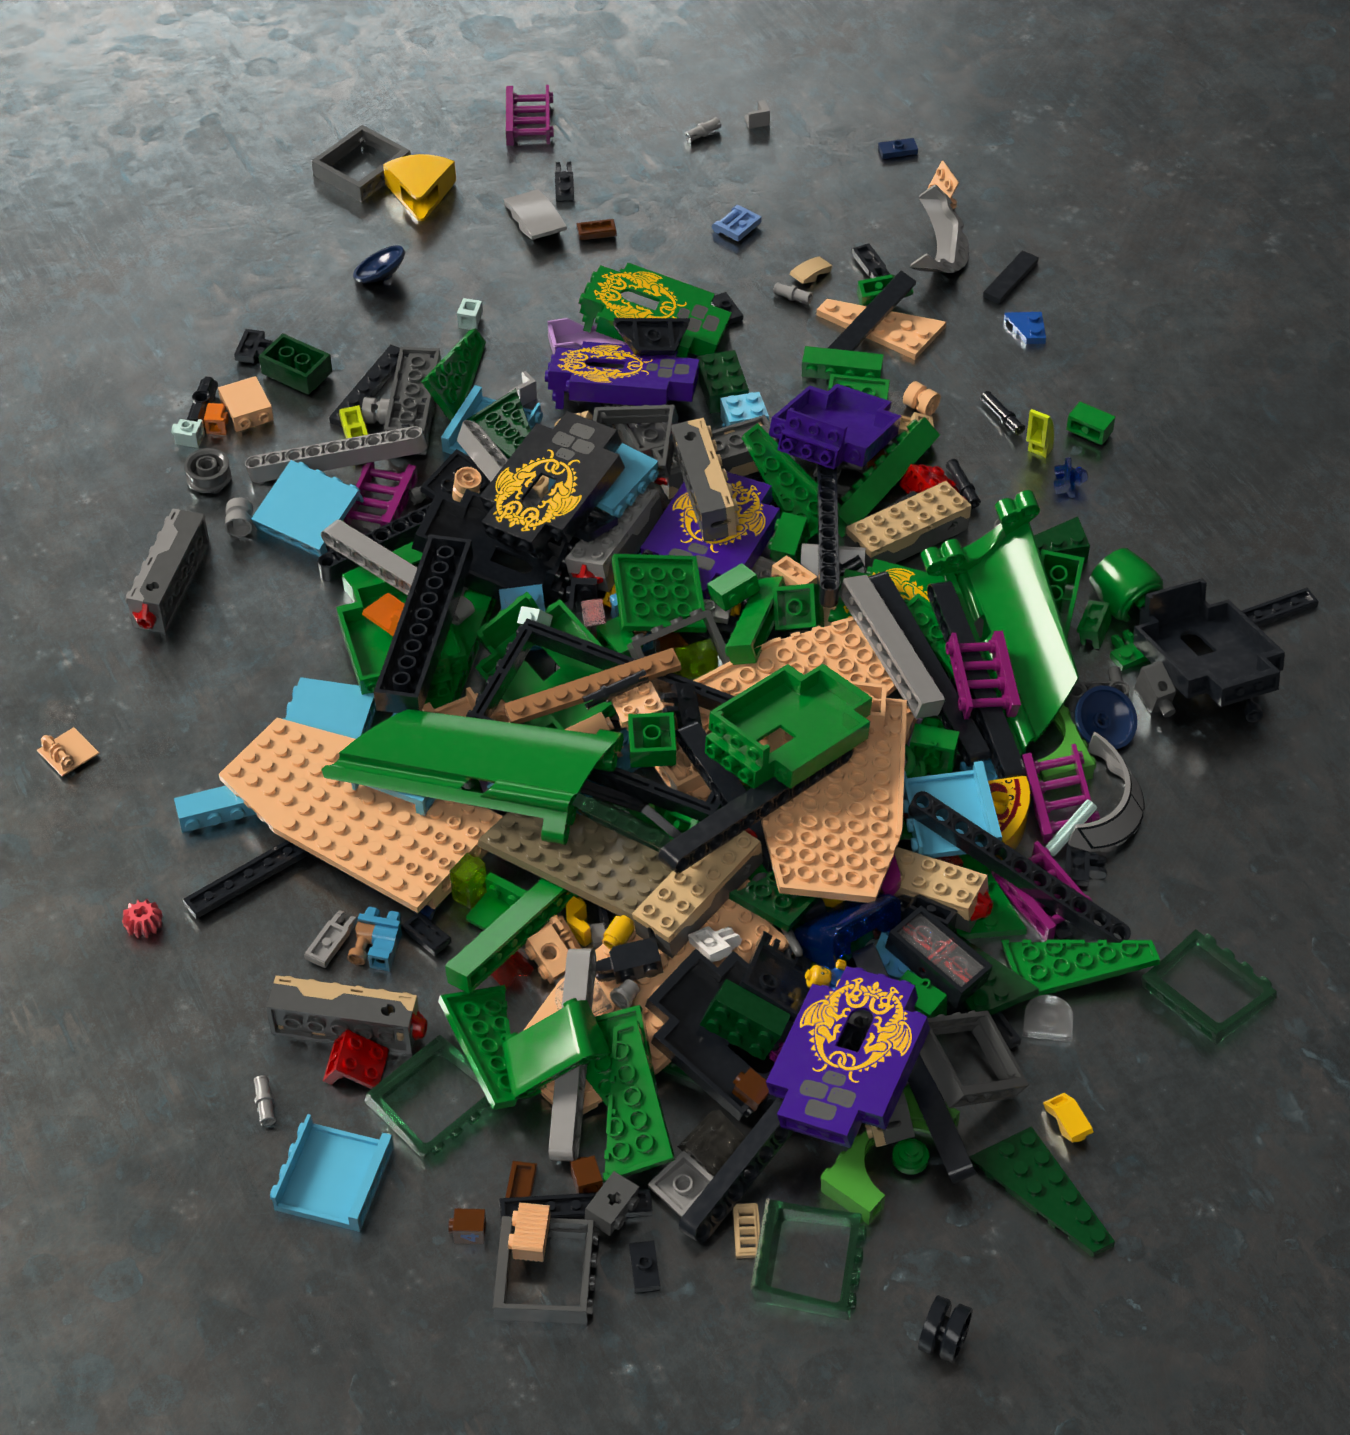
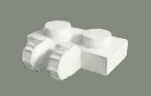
(715, 944)

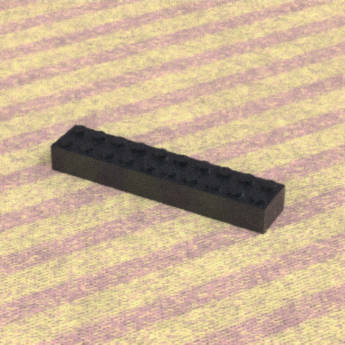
(424, 624)

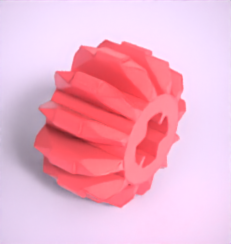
(142, 918)

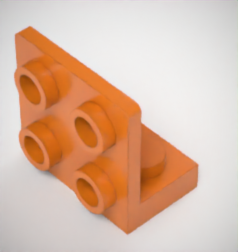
(385, 612)

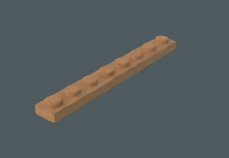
(572, 692)

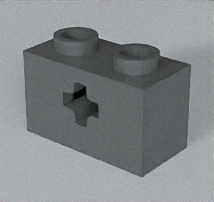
(612, 1203)

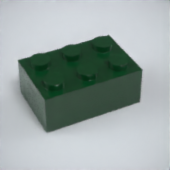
(295, 363)
(720, 377)
(745, 1019)

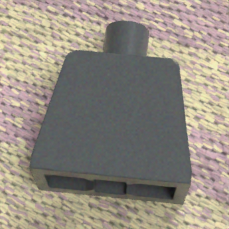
(1156, 689)

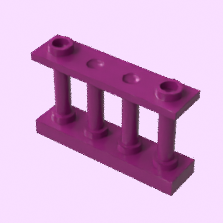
(512, 119)
(395, 506)
(1000, 663)
(1038, 787)
(1031, 908)

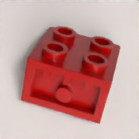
(922, 477)
(356, 1060)

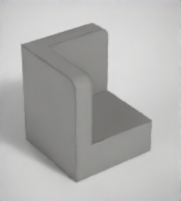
(758, 118)
(527, 390)

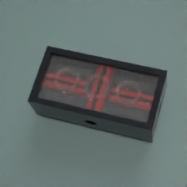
(938, 955)

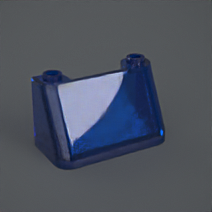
(831, 933)

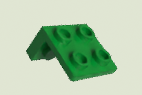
(495, 902)

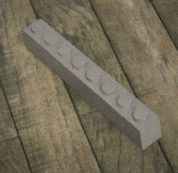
(891, 646)

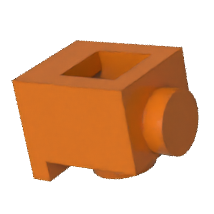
(216, 419)

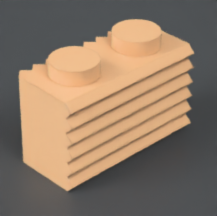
(530, 1232)

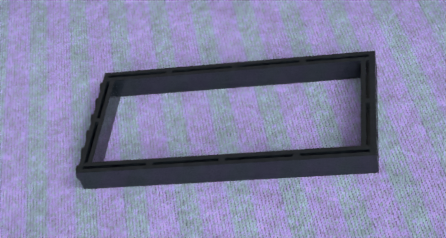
(602, 658)

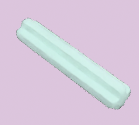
(1065, 832)

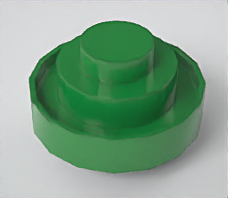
(910, 1156)

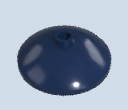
(380, 265)
(1113, 711)

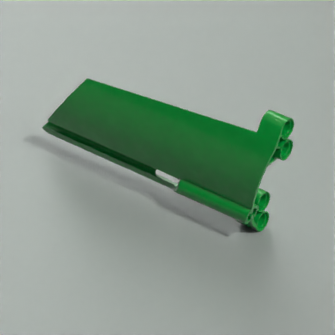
(1009, 585)
(436, 753)

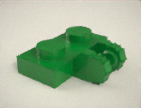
(1125, 655)

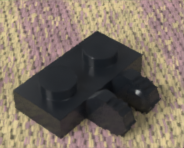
(251, 345)
(685, 703)
(1082, 865)

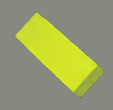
(352, 422)
(1040, 433)

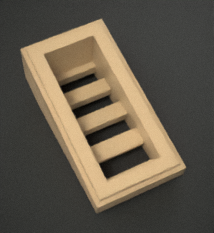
(743, 1215)

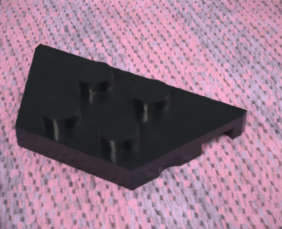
(652, 335)

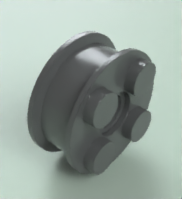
(207, 470)

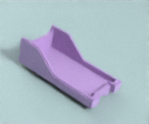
(570, 334)

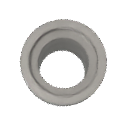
(624, 994)

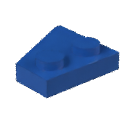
(1028, 326)

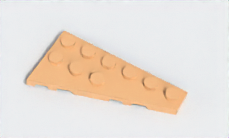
(897, 331)

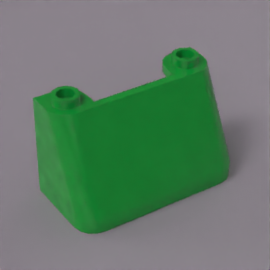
(552, 1048)

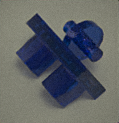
(1068, 477)

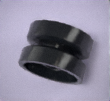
(945, 1329)

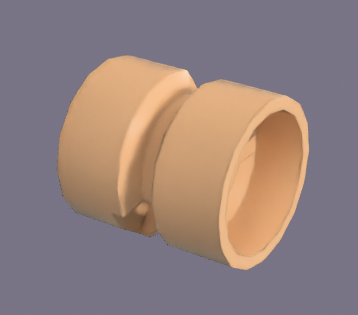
(921, 398)
(465, 479)

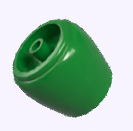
(1124, 582)

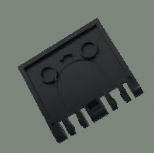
(777, 976)

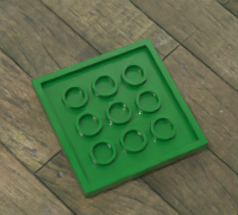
(657, 590)

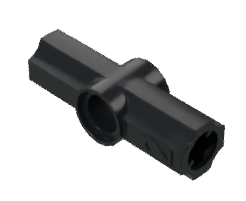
(204, 395)

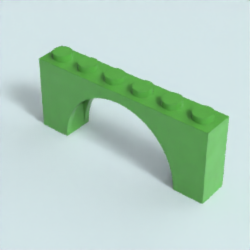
(1070, 736)
(848, 1179)

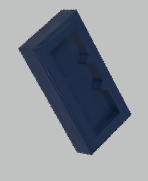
(898, 148)

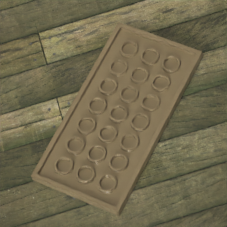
(592, 864)

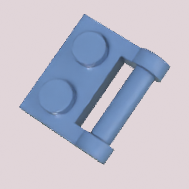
(743, 223)

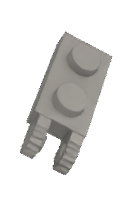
(330, 939)

